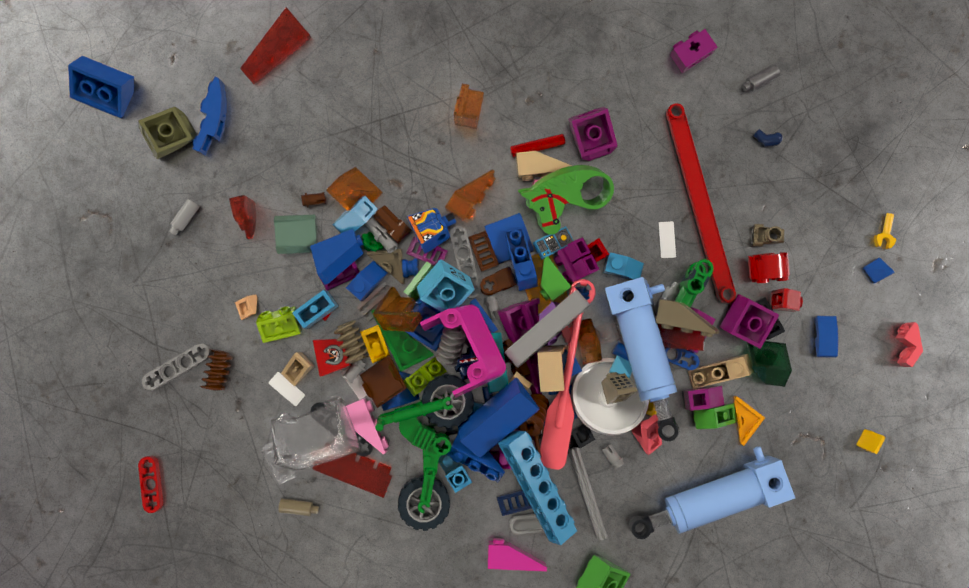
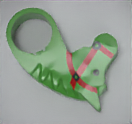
(561, 187)

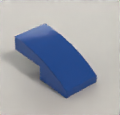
(827, 336)

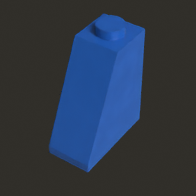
(336, 254)

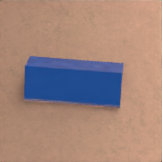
(497, 418)

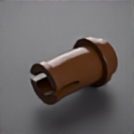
(313, 199)

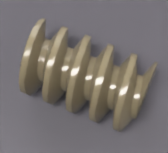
(350, 342)

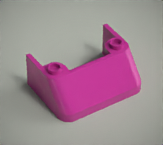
(490, 361)

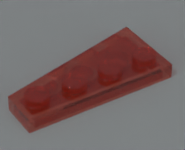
(277, 44)

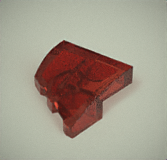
(244, 214)

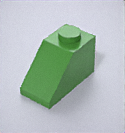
(552, 281)
(715, 417)

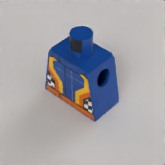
(431, 228)

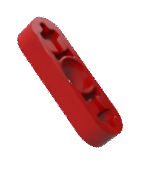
(158, 497)

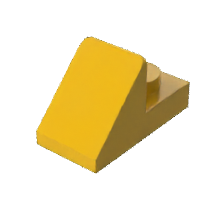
(375, 343)

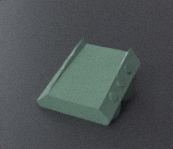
(295, 233)

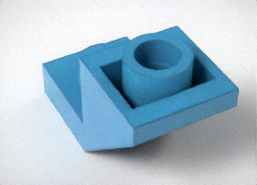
(356, 216)
(454, 472)

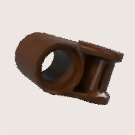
(501, 281)

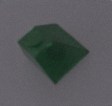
(771, 362)

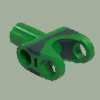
(697, 279)

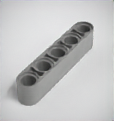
(547, 328)

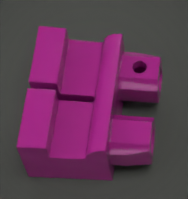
(570, 256)

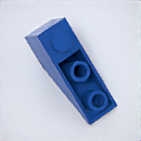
(521, 259)
(485, 465)

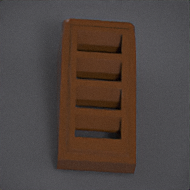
(490, 265)

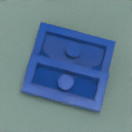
(497, 236)

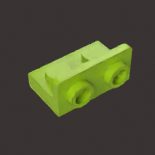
(278, 324)

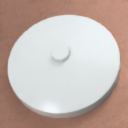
(591, 405)

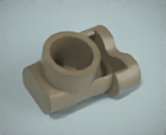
(762, 235)

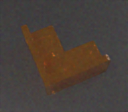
(468, 107)
(395, 312)

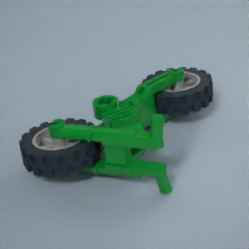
(427, 439)

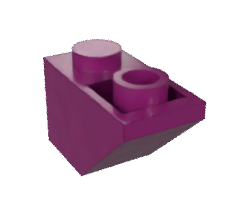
(703, 398)

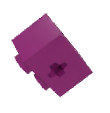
(703, 46)

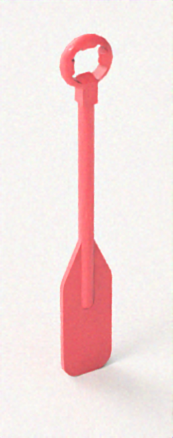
(560, 412)

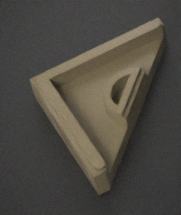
(390, 262)

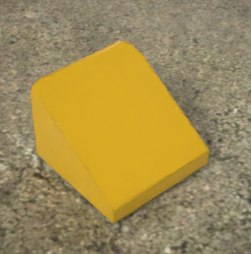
(870, 441)

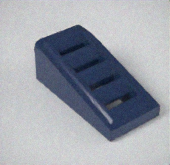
(508, 496)

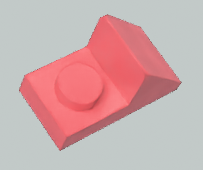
(647, 434)

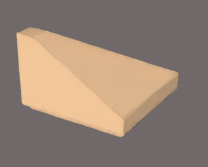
(247, 306)

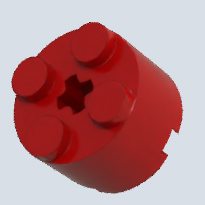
(769, 266)

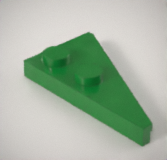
(405, 348)

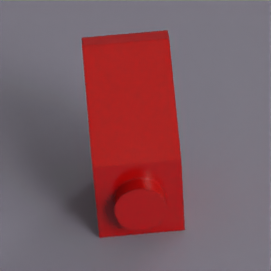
(786, 300)

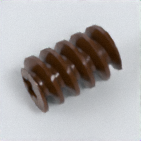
(217, 370)
(535, 422)

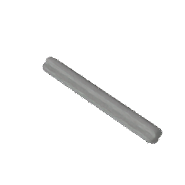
(587, 493)

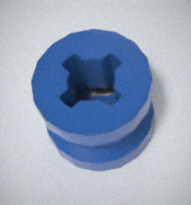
(410, 268)

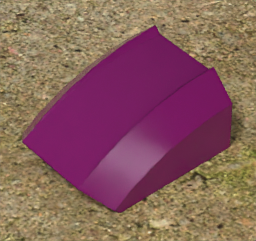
(593, 133)

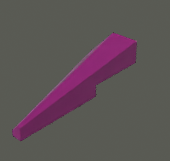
(517, 321)

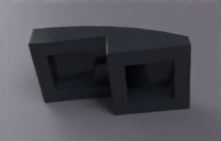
(580, 436)

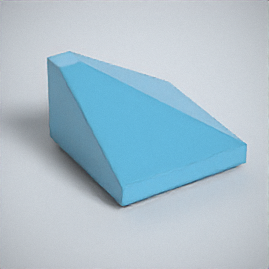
(621, 366)

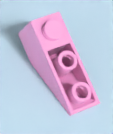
(364, 424)

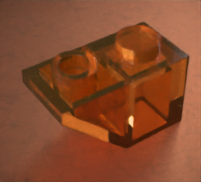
(588, 342)

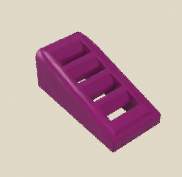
(443, 253)

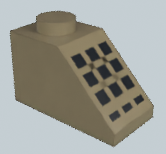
(617, 388)

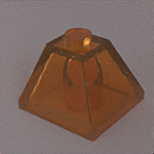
(351, 187)

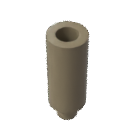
(297, 507)

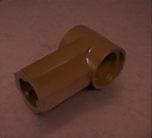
(395, 227)

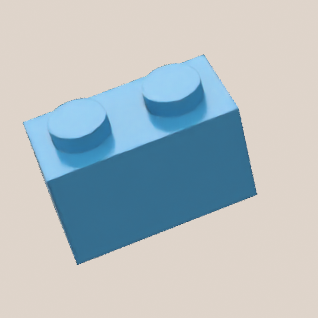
(315, 309)

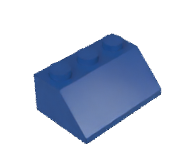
(100, 86)

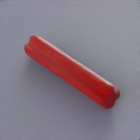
(539, 144)

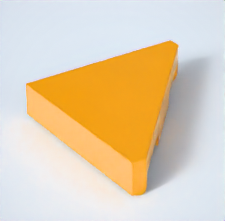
(747, 420)

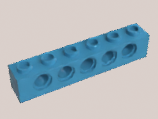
(556, 530)

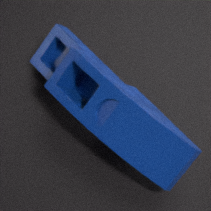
(215, 110)

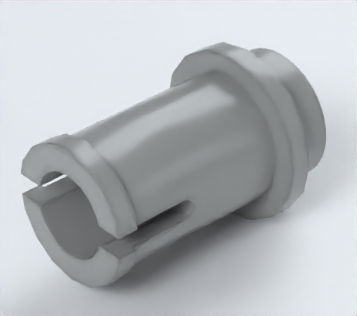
(492, 305)
(354, 370)
(613, 456)

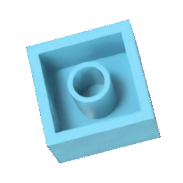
(445, 287)

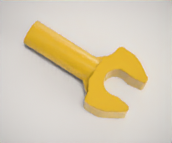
(890, 240)

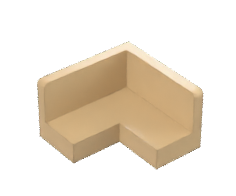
(551, 368)

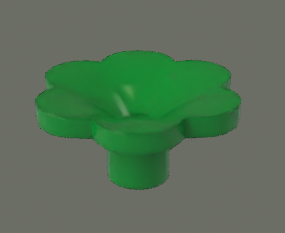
(370, 243)

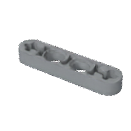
(468, 261)
(176, 364)

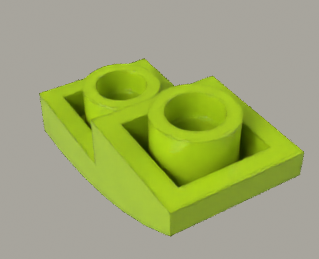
(419, 379)

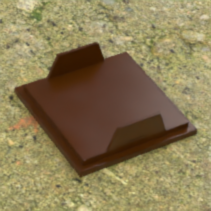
(382, 381)

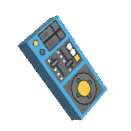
(552, 243)

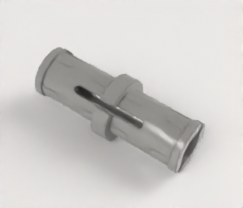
(381, 235)

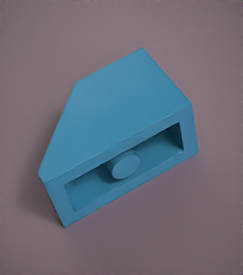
(622, 266)

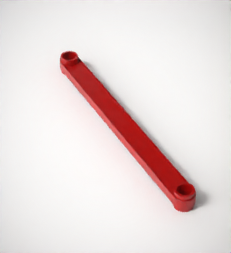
(700, 202)

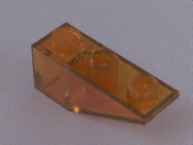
(465, 198)

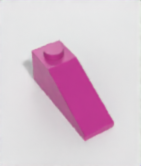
(509, 557)

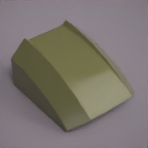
(166, 131)

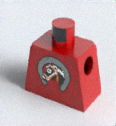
(329, 356)

